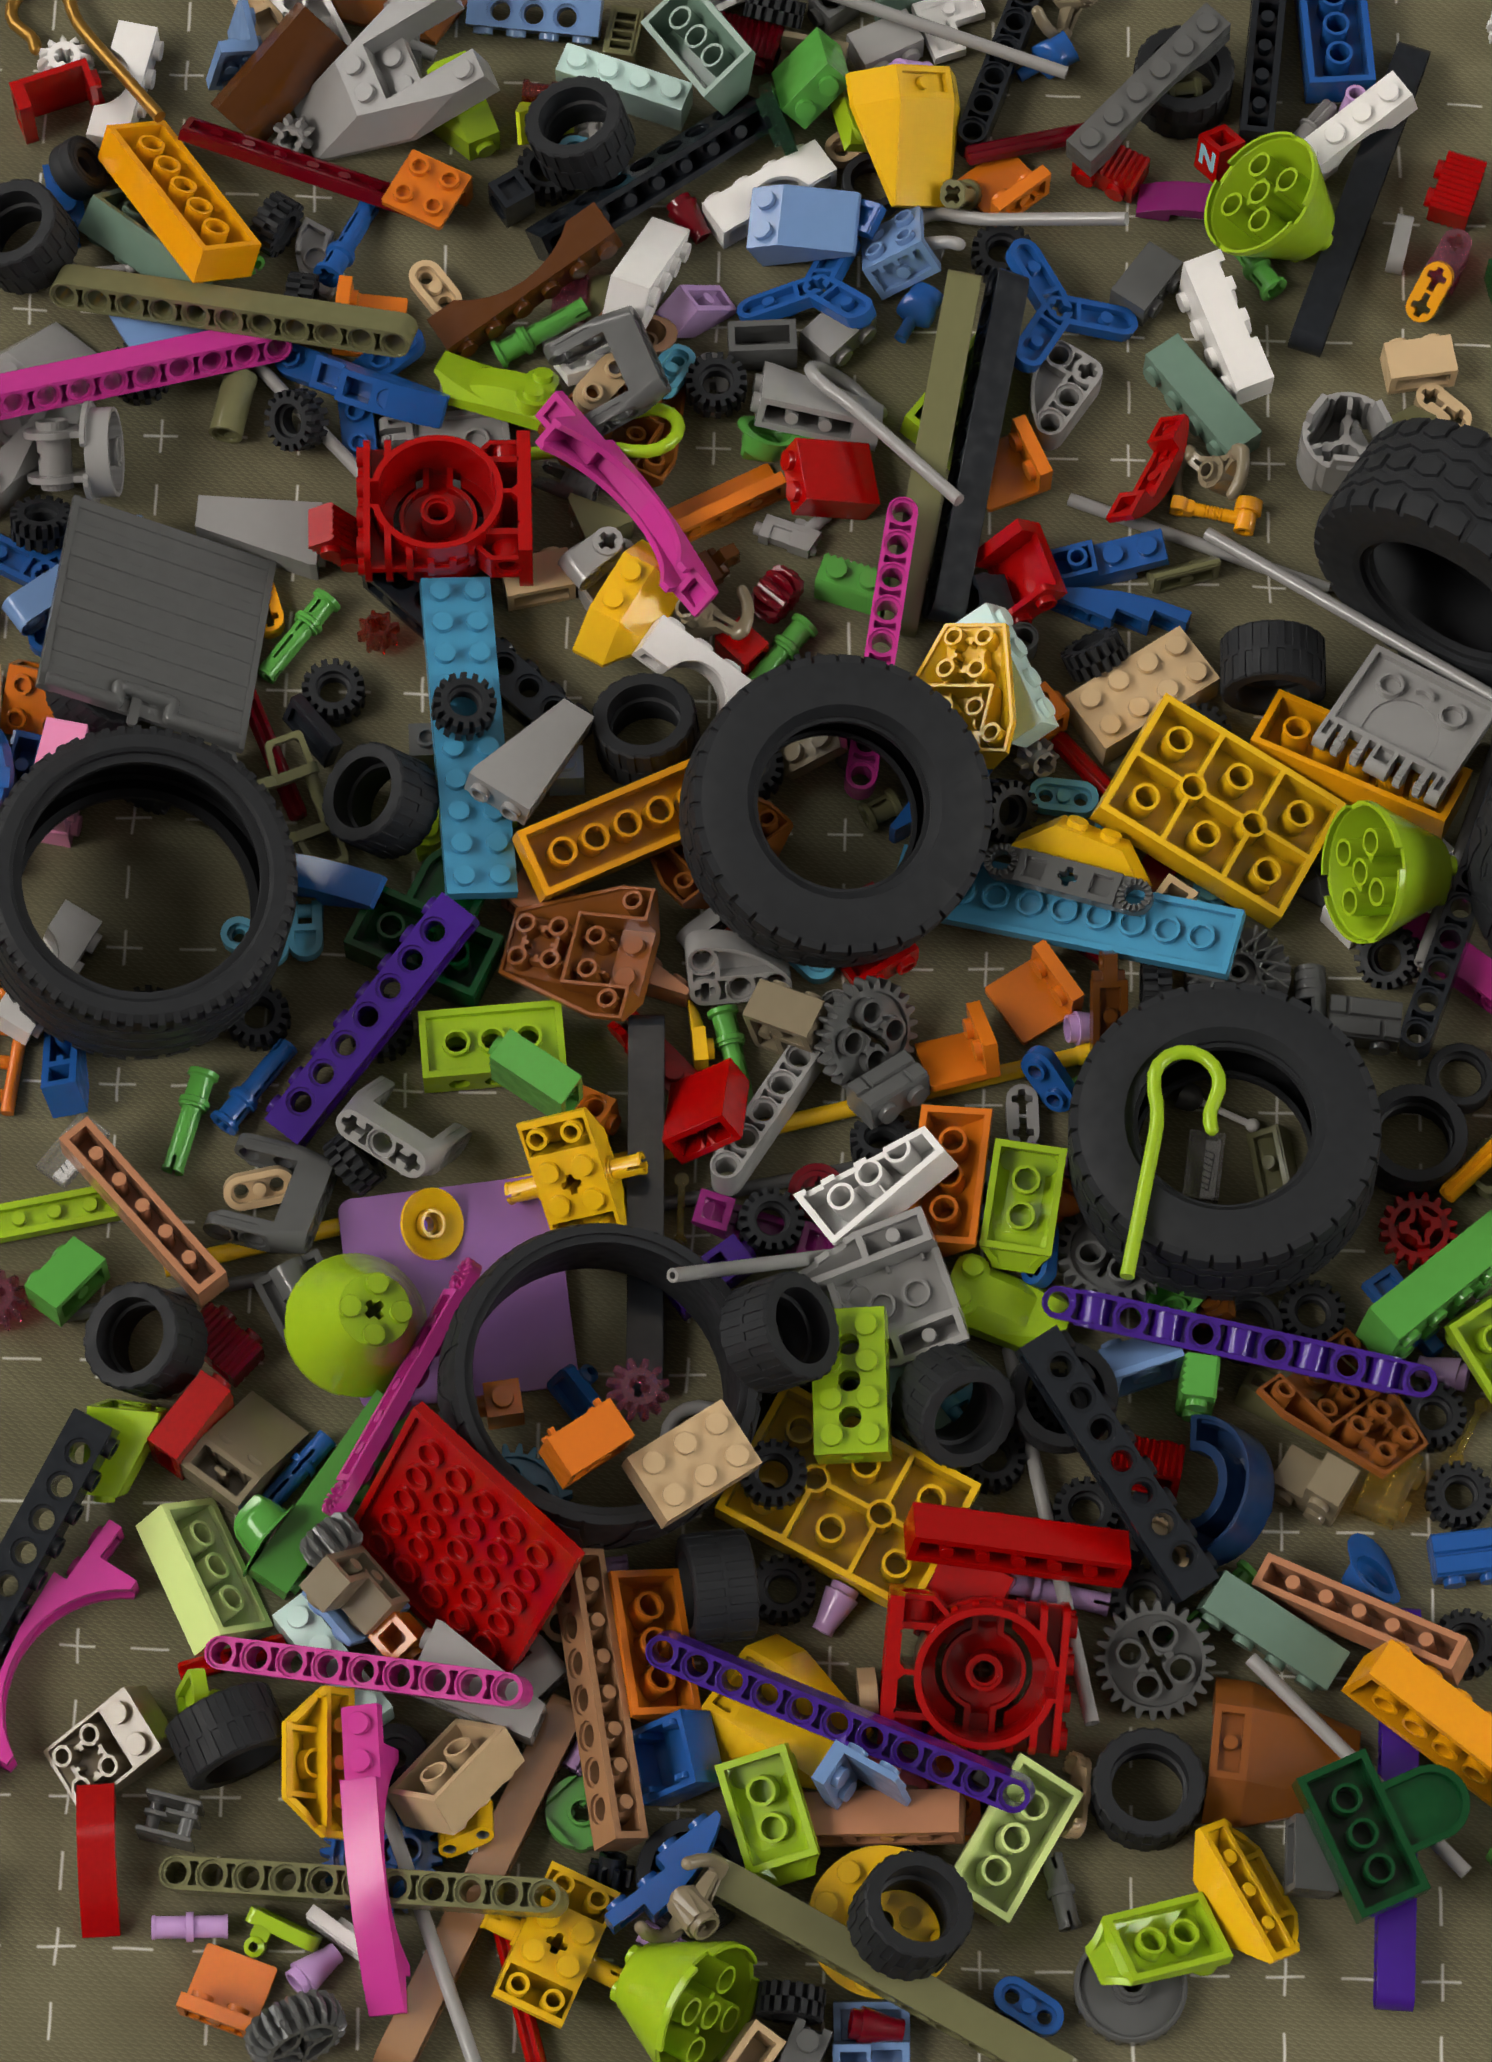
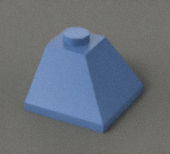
(1141, 1363)

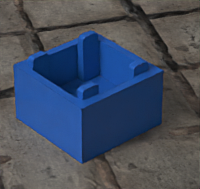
(677, 1757)

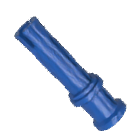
(341, 252)
(245, 1098)

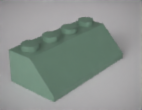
(704, 49)
(119, 228)

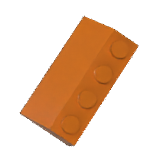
(956, 1201)
(643, 1607)

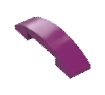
(1169, 198)
(719, 1214)

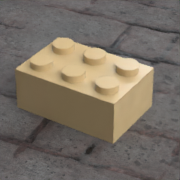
(691, 1463)
(455, 1776)

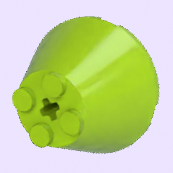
(1271, 201)
(1381, 871)
(352, 1323)
(687, 1997)

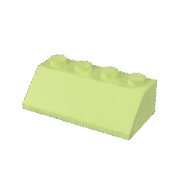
(202, 1572)
(1012, 1847)

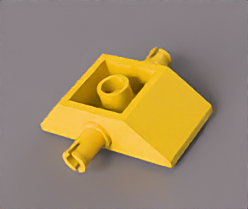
(574, 1170)
(545, 1981)

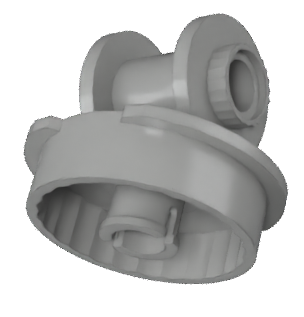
(103, 446)

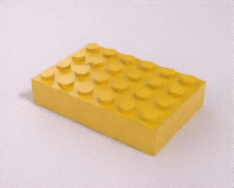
(1218, 811)
(848, 1512)

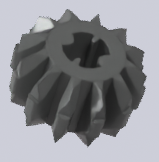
(330, 1536)

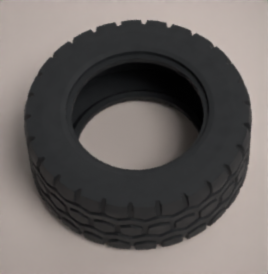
(1415, 539)

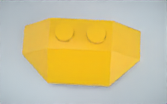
(624, 608)
(1079, 841)
(315, 1760)
(1244, 1893)

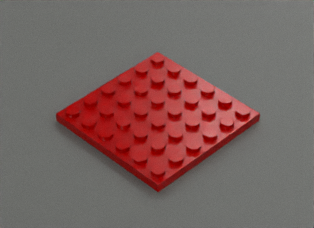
(464, 1541)

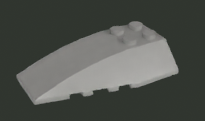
(896, 1268)

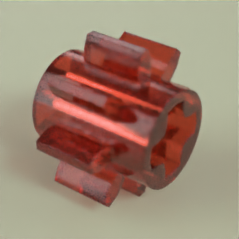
(383, 629)

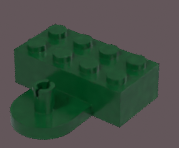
(379, 931)
(1378, 1827)

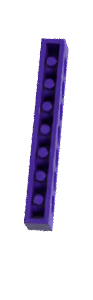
(392, 1012)

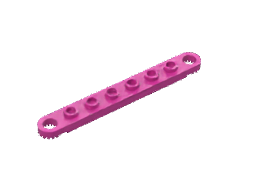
(395, 1401)

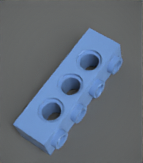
(586, 28)

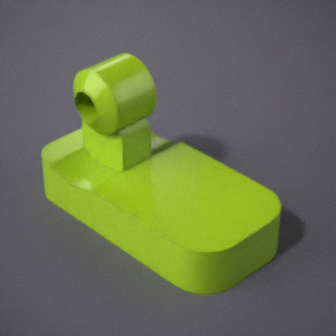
(192, 1688)
(270, 1923)

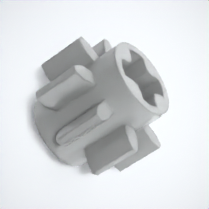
(295, 127)
(1037, 759)

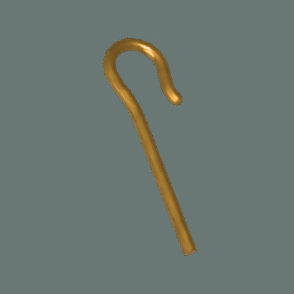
(94, 43)

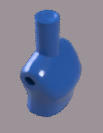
(1056, 49)
(917, 309)

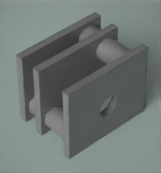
(178, 1811)

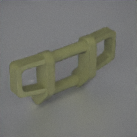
(310, 774)

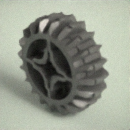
(296, 2028)

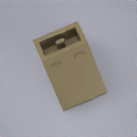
(243, 1452)
(113, 1743)

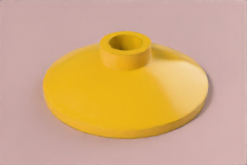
(443, 1221)

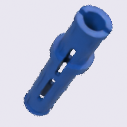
(300, 1468)

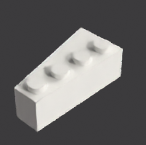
(648, 269)
(877, 1185)

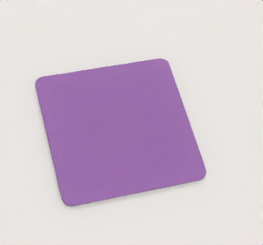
(527, 1332)

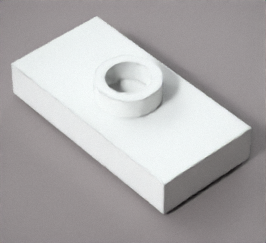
(338, 1932)

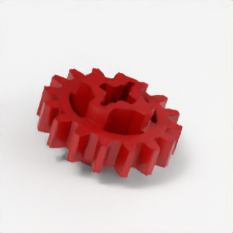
(1402, 1234)

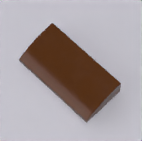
(279, 73)

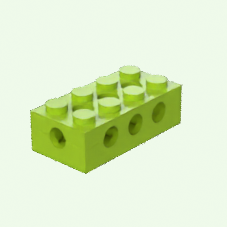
(476, 1029)
(870, 1400)

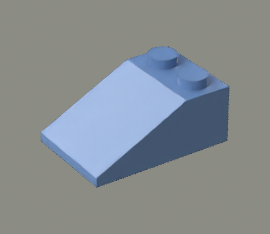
(802, 224)

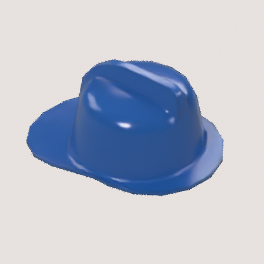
(1370, 1569)

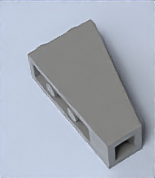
(795, 406)
(262, 528)
(530, 762)
(446, 1646)

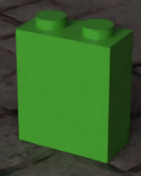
(810, 78)
(534, 1074)

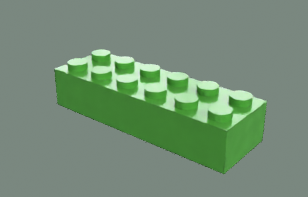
(1431, 1293)

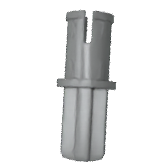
(1319, 116)

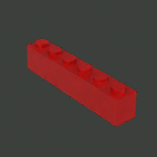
(1017, 1545)

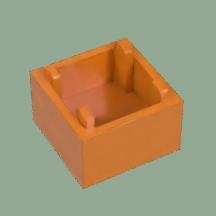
(585, 1442)

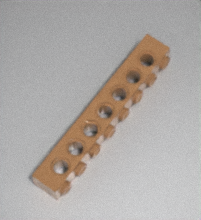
(601, 1707)

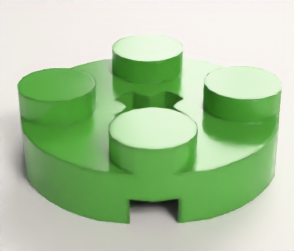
(560, 1815)

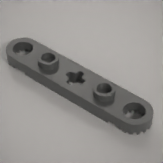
(1092, 885)

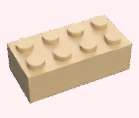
(1116, 705)

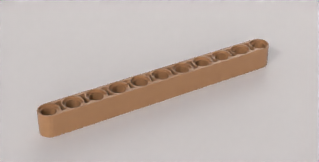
(460, 1931)

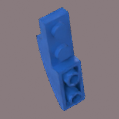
(379, 393)
(1110, 561)
(656, 1888)

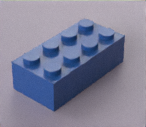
(1334, 47)

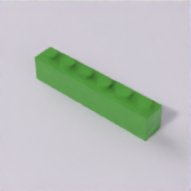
(281, 1562)

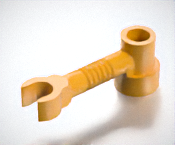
(1244, 515)

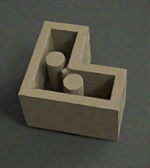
(783, 1017)
(1314, 1485)
(357, 1586)

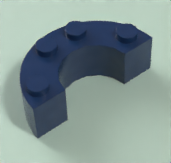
(1243, 1489)

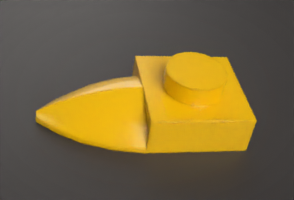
(701, 1046)

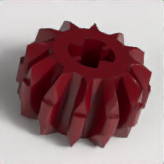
(777, 594)

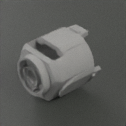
(1333, 439)

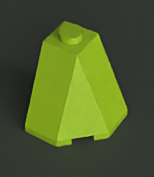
(471, 132)
(135, 1424)

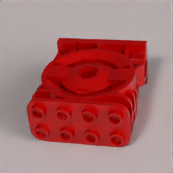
(493, 476)
(1032, 1722)

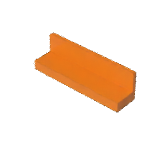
(729, 501)

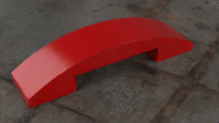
(1168, 446)
(97, 1860)

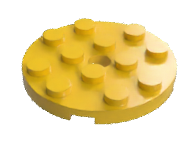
(835, 1893)

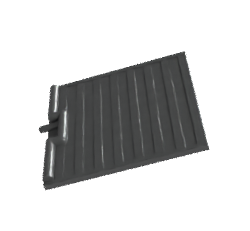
(156, 624)

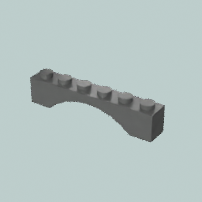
(1114, 120)

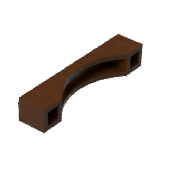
(583, 244)

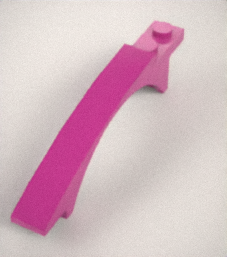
(579, 444)
(88, 1582)
(363, 1804)

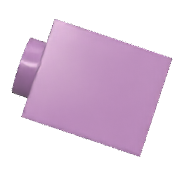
(696, 308)

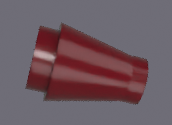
(687, 213)
(872, 2026)

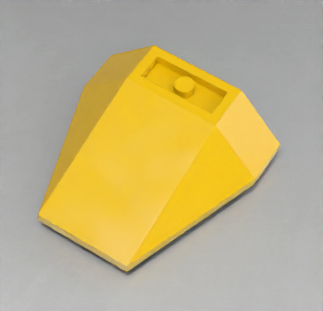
(908, 128)
(974, 673)
(746, 1730)

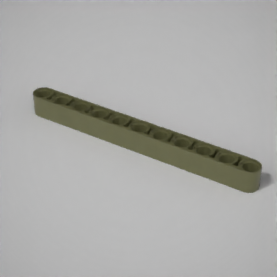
(234, 310)
(937, 431)
(309, 1877)
(925, 1998)

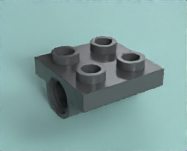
(278, 1283)

